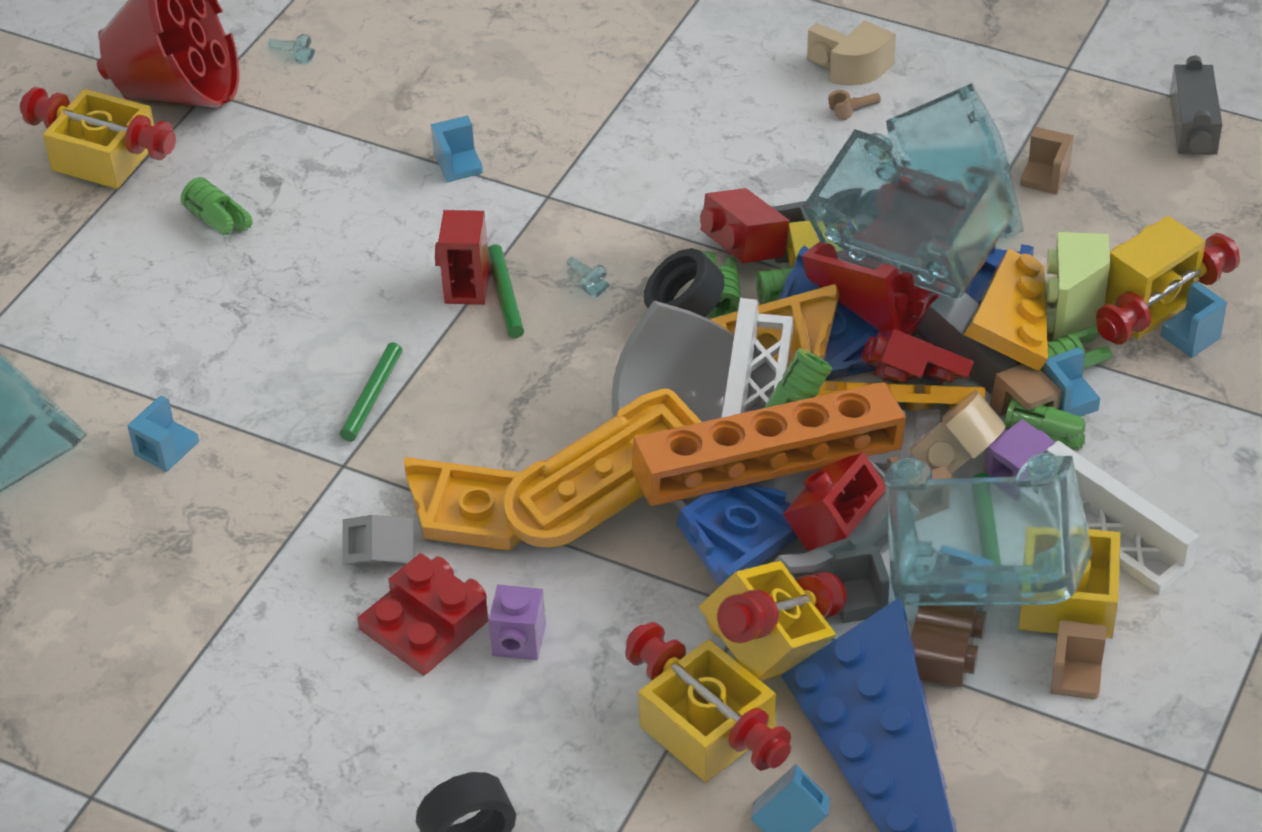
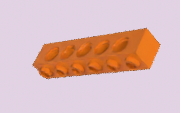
(766, 443)

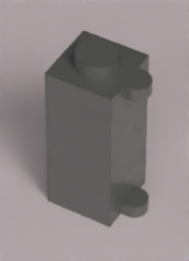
(1195, 107)
(945, 328)

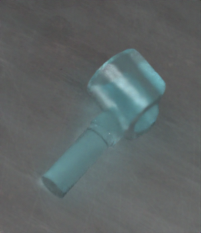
(299, 49)
(592, 278)

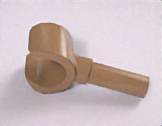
(844, 104)

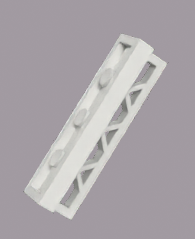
(743, 353)
(1124, 511)

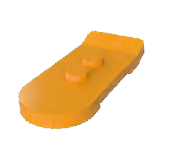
(589, 478)

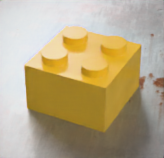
(1095, 596)

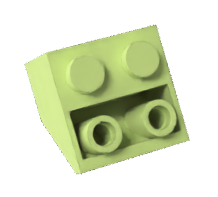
(1078, 281)

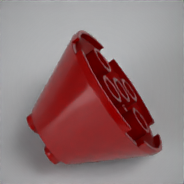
(170, 53)

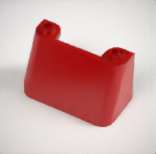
(879, 296)

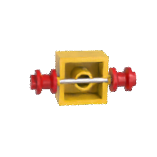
(96, 134)
(1153, 277)
(772, 617)
(705, 705)

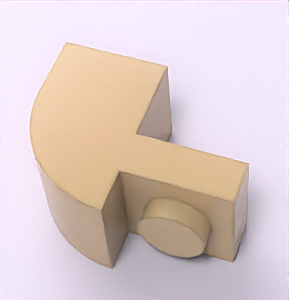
(855, 57)
(961, 436)

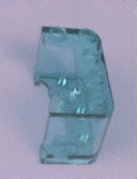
(908, 216)

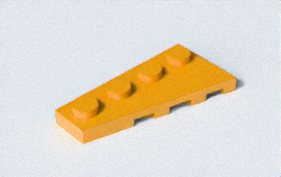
(1014, 311)
(913, 395)

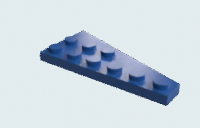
(877, 722)

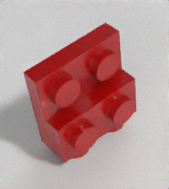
(906, 357)
(425, 613)

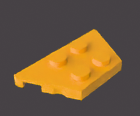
(812, 321)
(461, 503)

